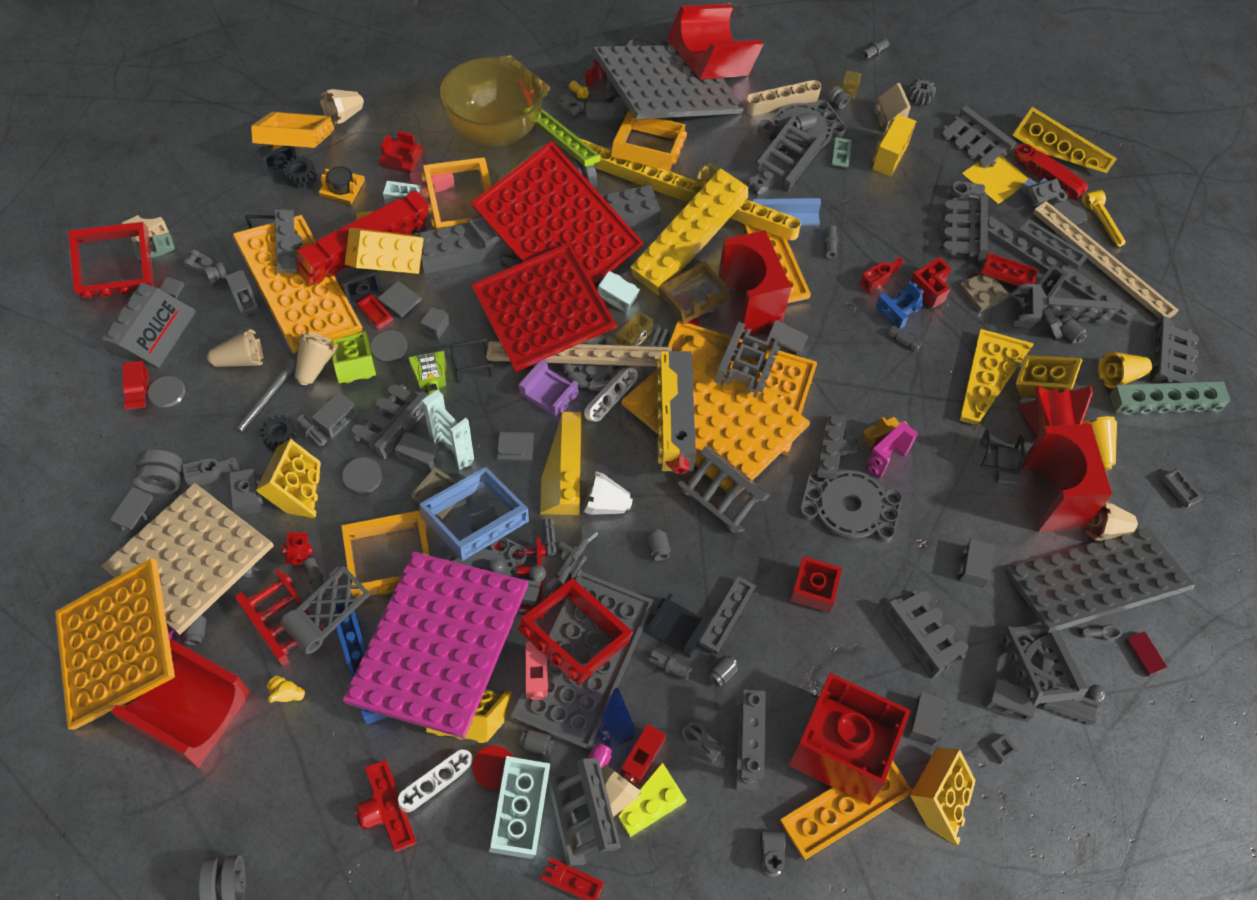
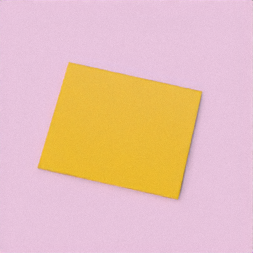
(999, 180)

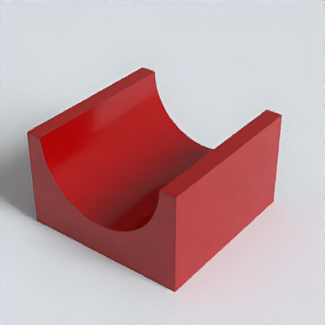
(706, 44)
(754, 268)
(1075, 468)
(189, 710)
(850, 739)

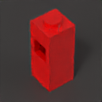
(643, 754)

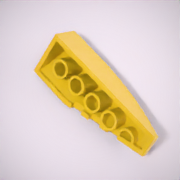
(1060, 142)
(562, 470)

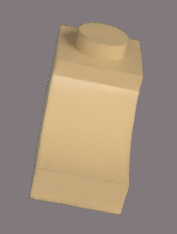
(155, 226)

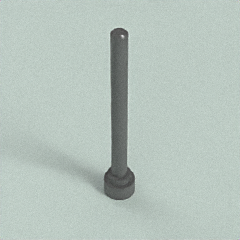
(289, 368)

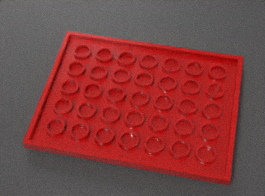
(553, 204)

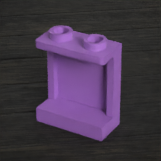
(548, 389)

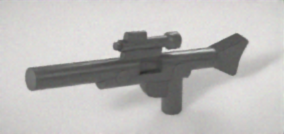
(569, 557)

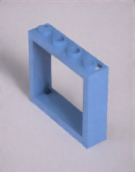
(488, 534)

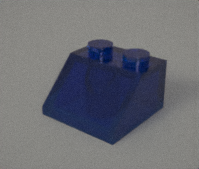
(616, 722)

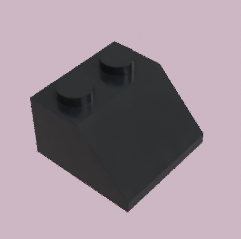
(274, 157)
(361, 285)

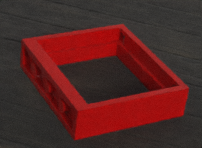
(108, 233)
(594, 610)

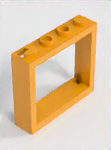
(292, 129)
(646, 155)
(446, 168)
(376, 527)

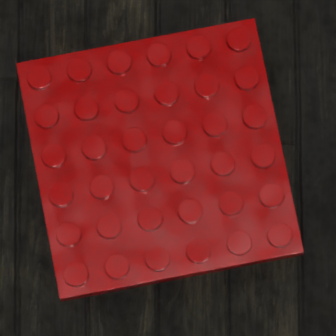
(543, 306)

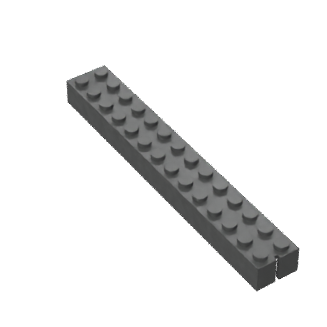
(460, 246)

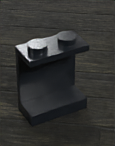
(677, 626)

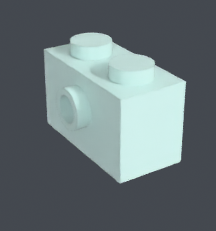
(398, 190)
(618, 291)

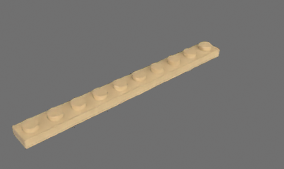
(1105, 261)
(593, 354)

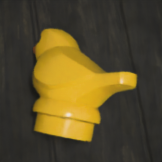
(284, 690)

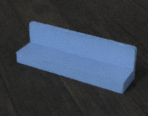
(803, 208)

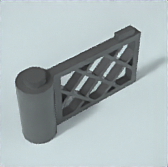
(304, 630)

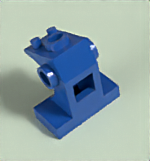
(910, 297)

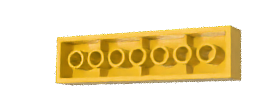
(690, 231)

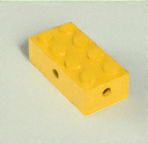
(383, 251)

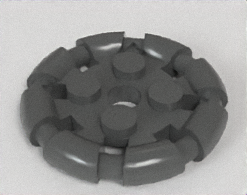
(597, 373)

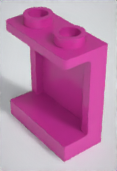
(900, 439)

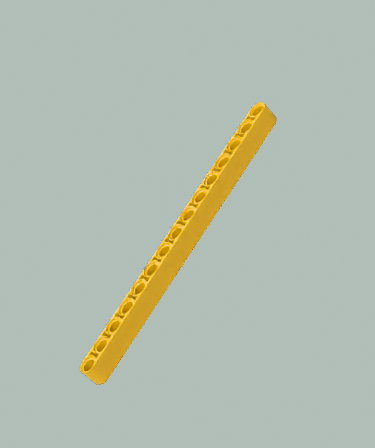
(686, 189)

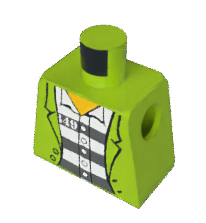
(429, 371)

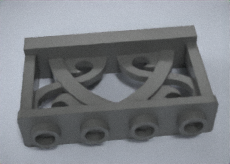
(1032, 676)

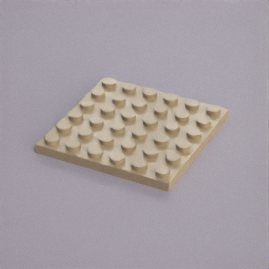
(198, 553)

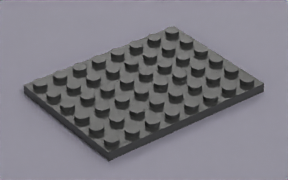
(662, 85)

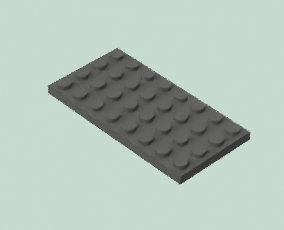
(1098, 579)
(572, 710)

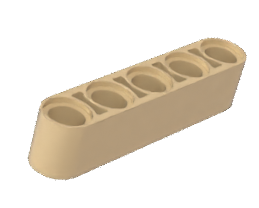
(776, 98)

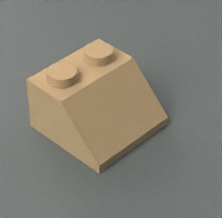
(890, 104)

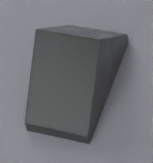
(1052, 280)

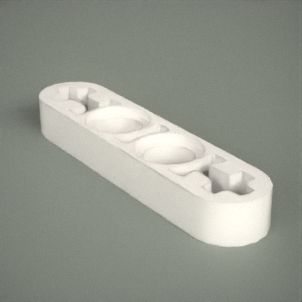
(613, 397)
(437, 782)

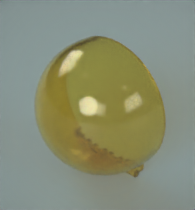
(492, 100)

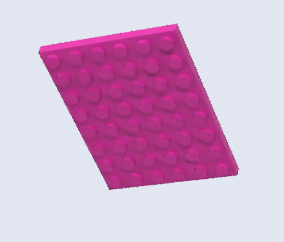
(437, 644)

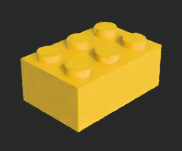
(893, 144)

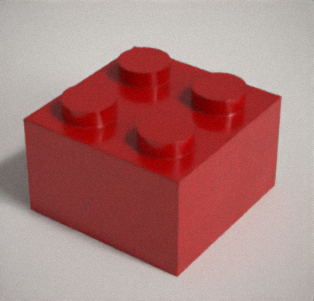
(816, 584)

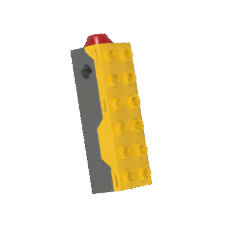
(675, 411)

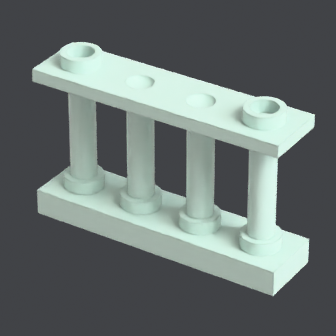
(446, 429)

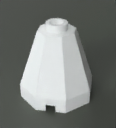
(606, 496)

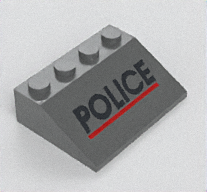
(148, 326)

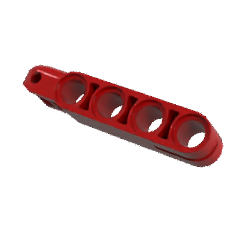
(1046, 167)

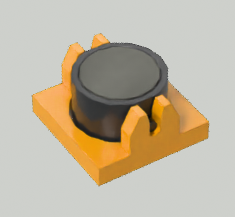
(342, 184)

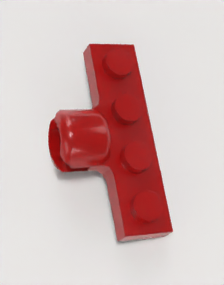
(384, 808)

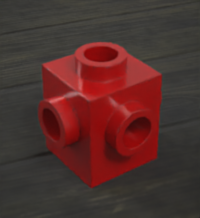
(296, 548)

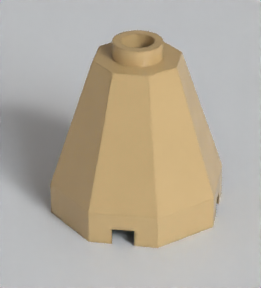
(340, 104)
(1111, 523)
(619, 790)

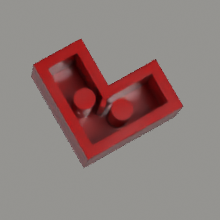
(932, 281)

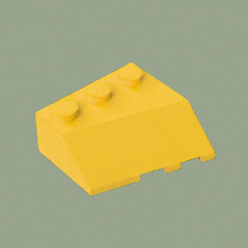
(291, 480)
(488, 717)
(944, 792)

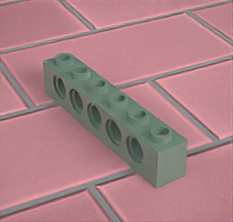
(1169, 397)

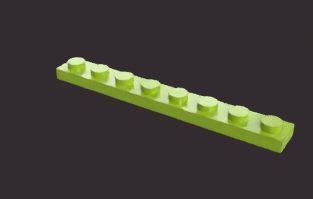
(567, 139)

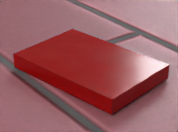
(1008, 270)

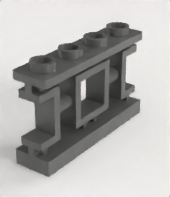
(744, 371)

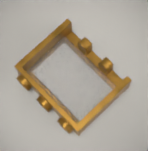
(694, 292)

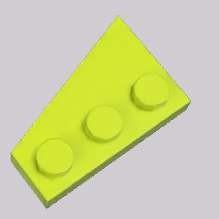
(658, 798)

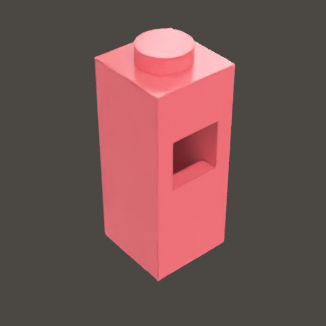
(440, 182)
(536, 673)

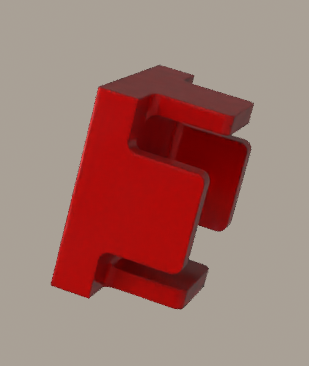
(400, 153)

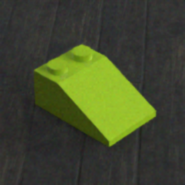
(353, 358)

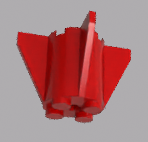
(1056, 408)

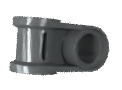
(772, 848)

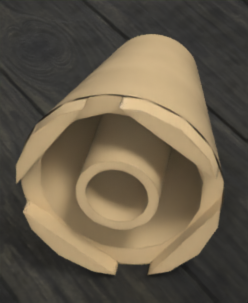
(237, 351)
(312, 356)

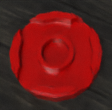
(488, 766)

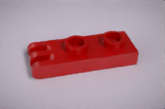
(572, 880)

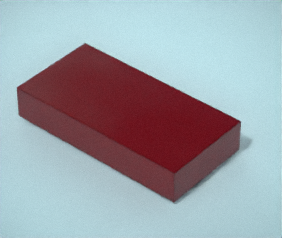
(1146, 653)

